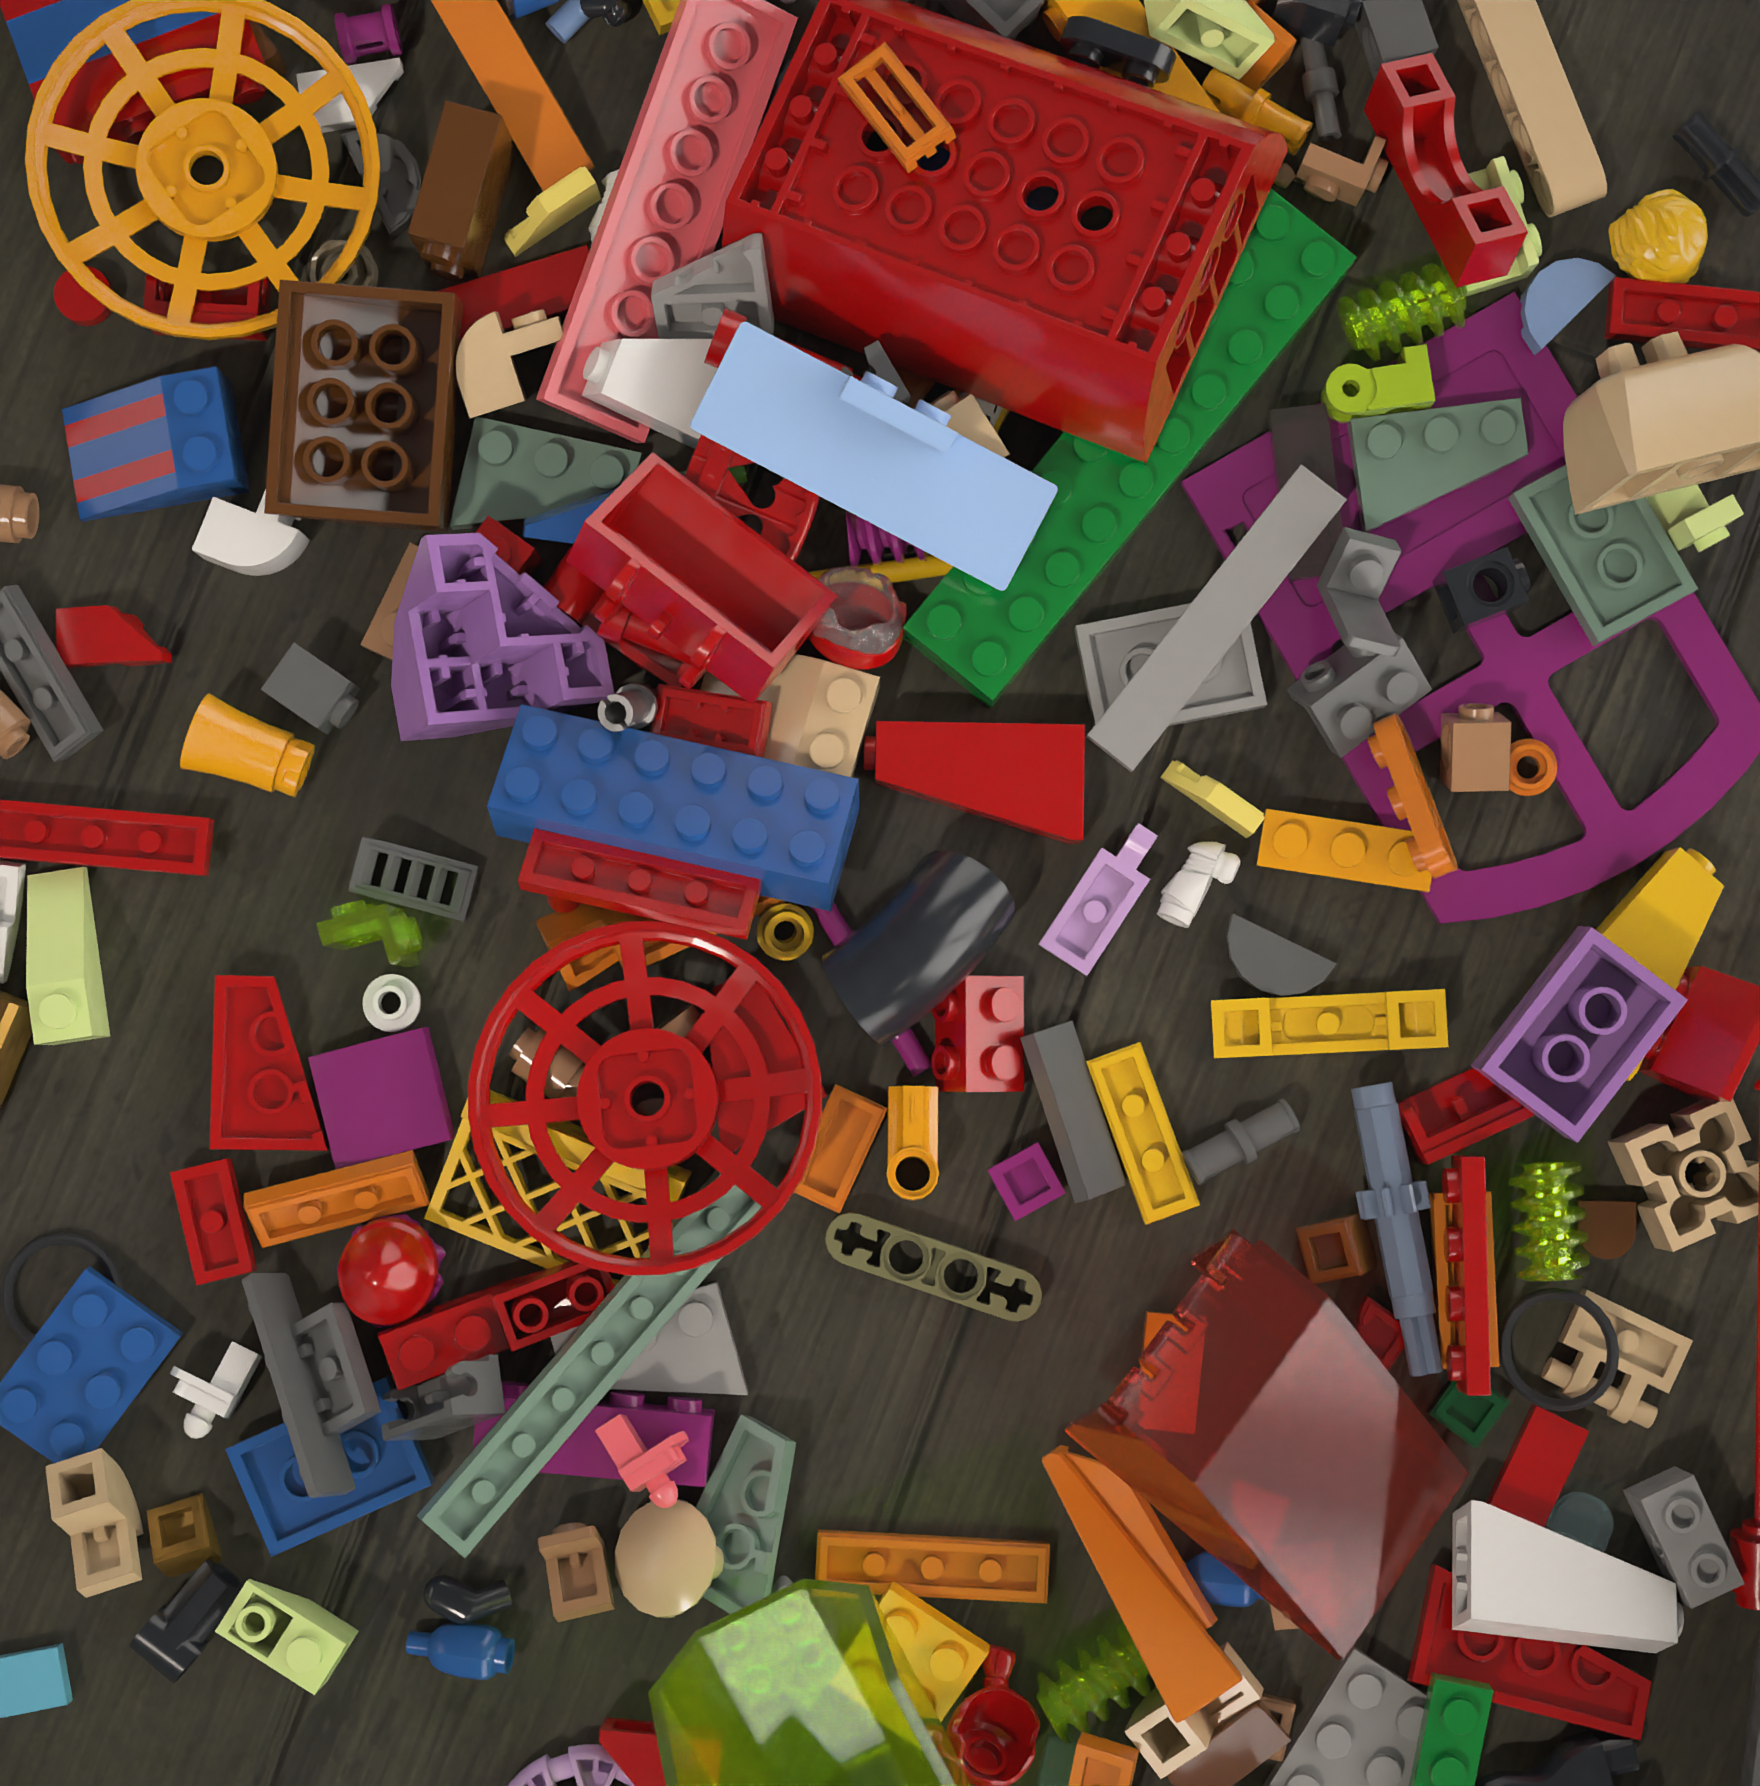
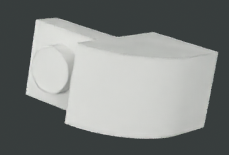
(248, 540)

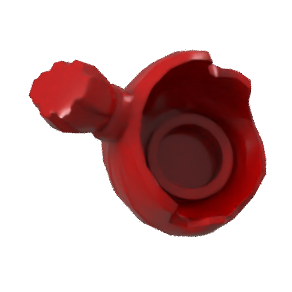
(995, 1726)

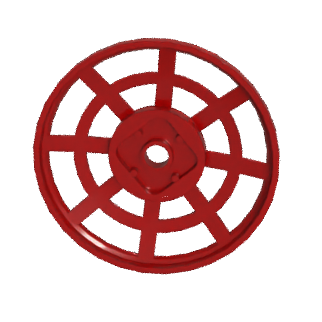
(607, 1091)

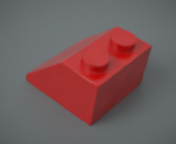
(1709, 1038)

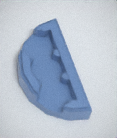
(1557, 297)

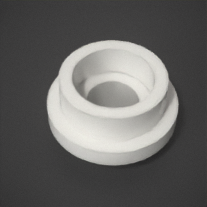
(409, 1007)

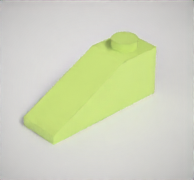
(63, 960)

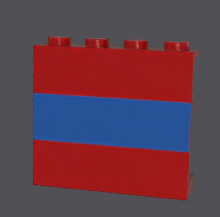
(47, 26)

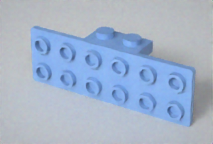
(873, 455)

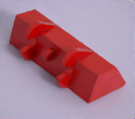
(699, 578)

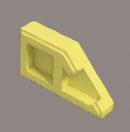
(554, 209)
(1214, 798)

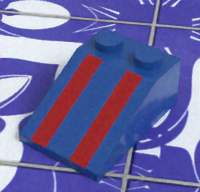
(156, 445)

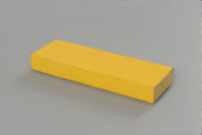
(1142, 1133)

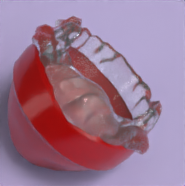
(864, 621)

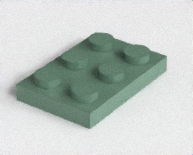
(1606, 561)

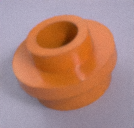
(1545, 762)

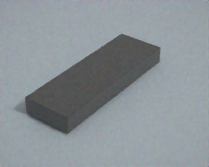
(42, 679)
(1073, 1112)

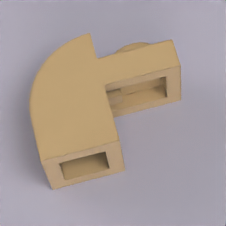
(486, 359)
(101, 1516)
(1172, 1744)

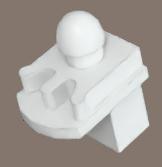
(221, 1394)

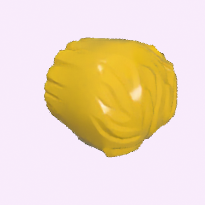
(1660, 238)

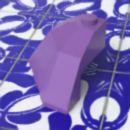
(483, 642)

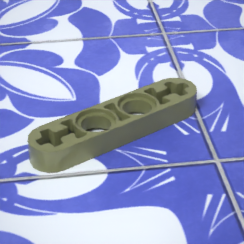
(930, 1274)

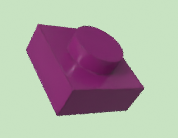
(1026, 1181)

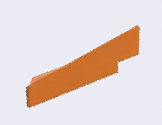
(1145, 1581)

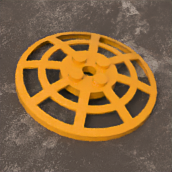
(182, 136)

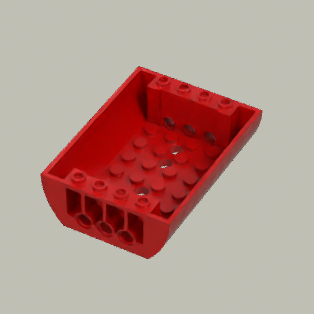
(955, 262)

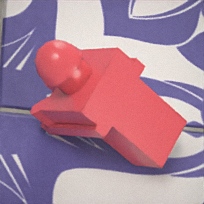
(641, 1466)

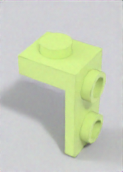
(1690, 518)

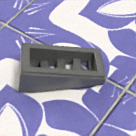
(366, 863)

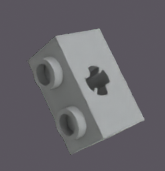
(1683, 1536)

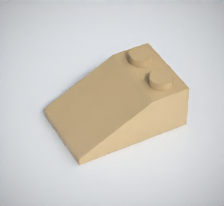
(815, 714)

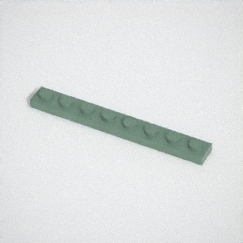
(575, 1381)

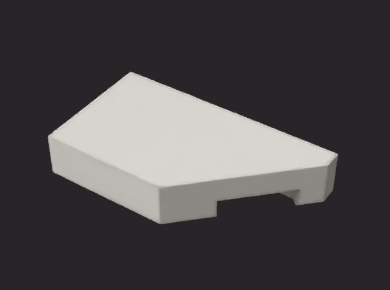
(373, 80)

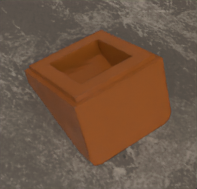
(1337, 1248)

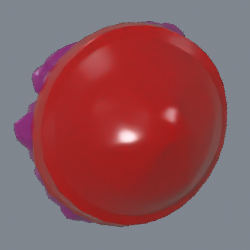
(390, 1270)

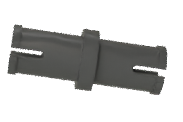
(1240, 1141)

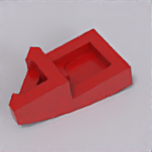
(105, 637)

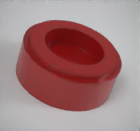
(77, 303)

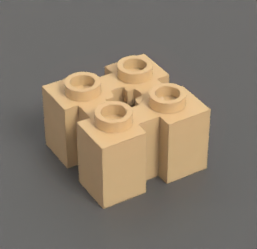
(1658, 1160)

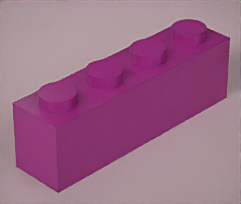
(587, 1456)

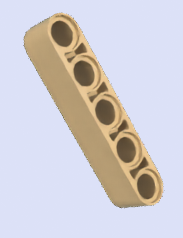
(1536, 102)

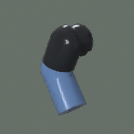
(576, 13)

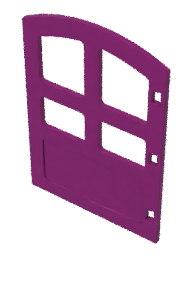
(1470, 367)

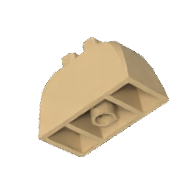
(1662, 422)

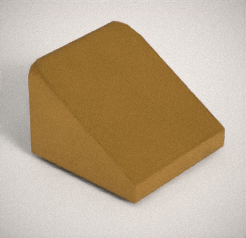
(183, 1536)

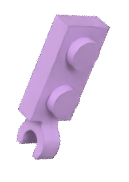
(1099, 903)

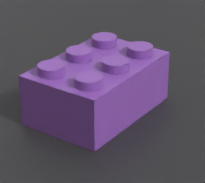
(1579, 1032)

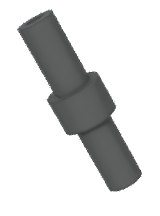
(1320, 89)

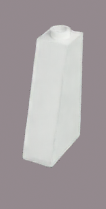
(1551, 1588)

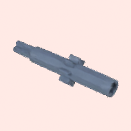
(1395, 1205)

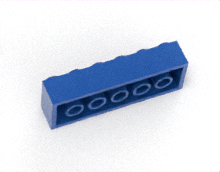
(677, 802)

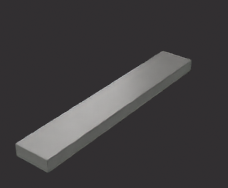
(1216, 618)

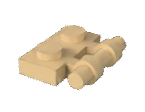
(1646, 1355)

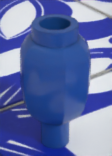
(1219, 1583)
(465, 1650)

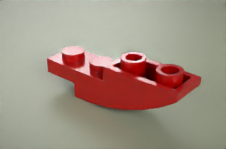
(493, 1321)

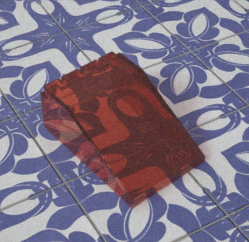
(1278, 1442)

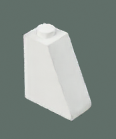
(651, 382)

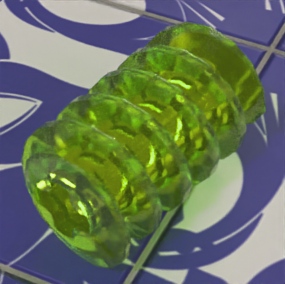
(1402, 310)
(1549, 1220)
(1093, 1684)

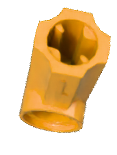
(912, 1134)

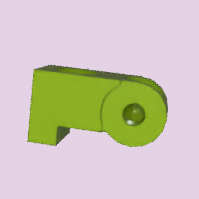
(1380, 390)

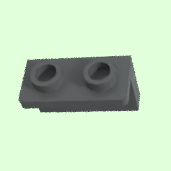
(1355, 691)

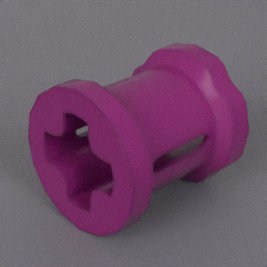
(368, 33)

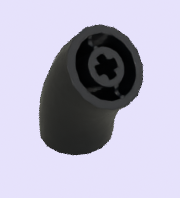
(919, 943)

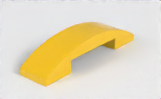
(1329, 1023)

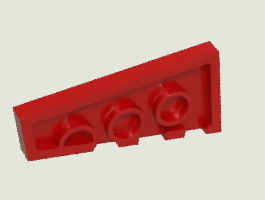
(1527, 1673)

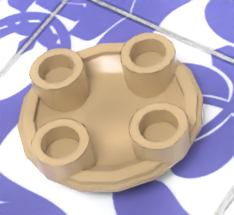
(666, 1558)

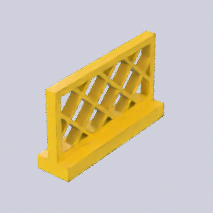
(573, 1149)

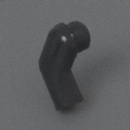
(464, 1603)

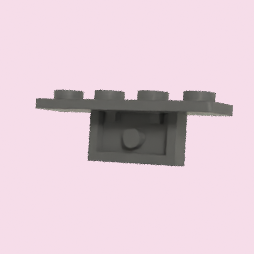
(315, 1376)

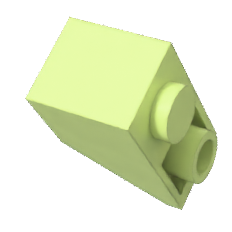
(287, 1633)

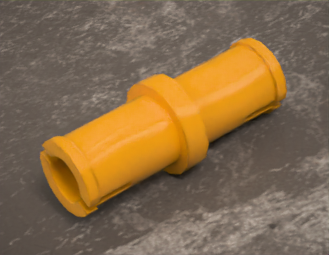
(1256, 108)

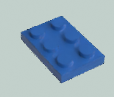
(83, 1368)
(278, 1495)

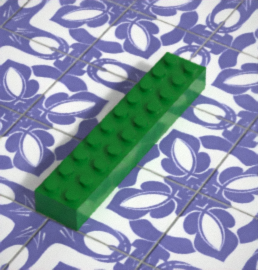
(1105, 496)

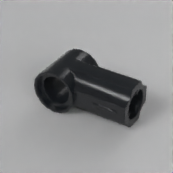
(180, 1630)

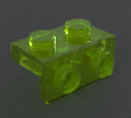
(363, 923)

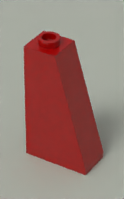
(993, 770)

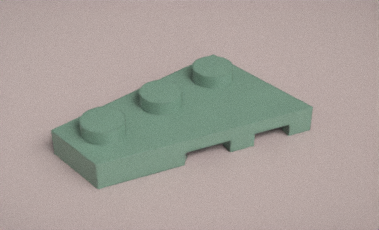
(747, 1511)

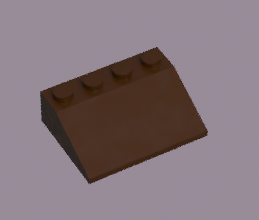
(363, 405)

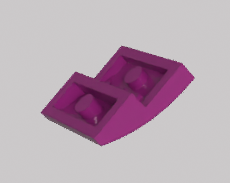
(381, 1097)

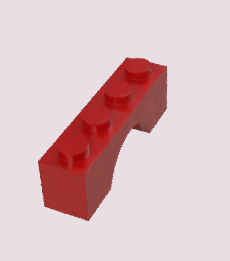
(1469, 226)

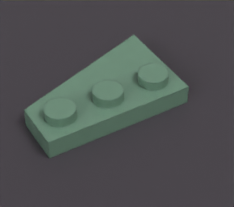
(1427, 453)
(529, 471)

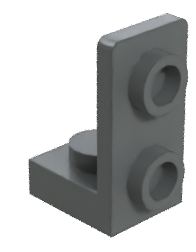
(1352, 590)

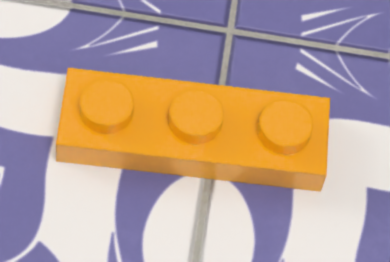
(1339, 850)

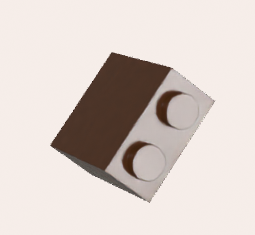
(462, 191)

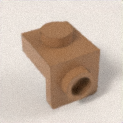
(1337, 177)
(577, 1571)

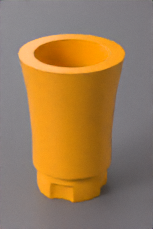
(245, 749)

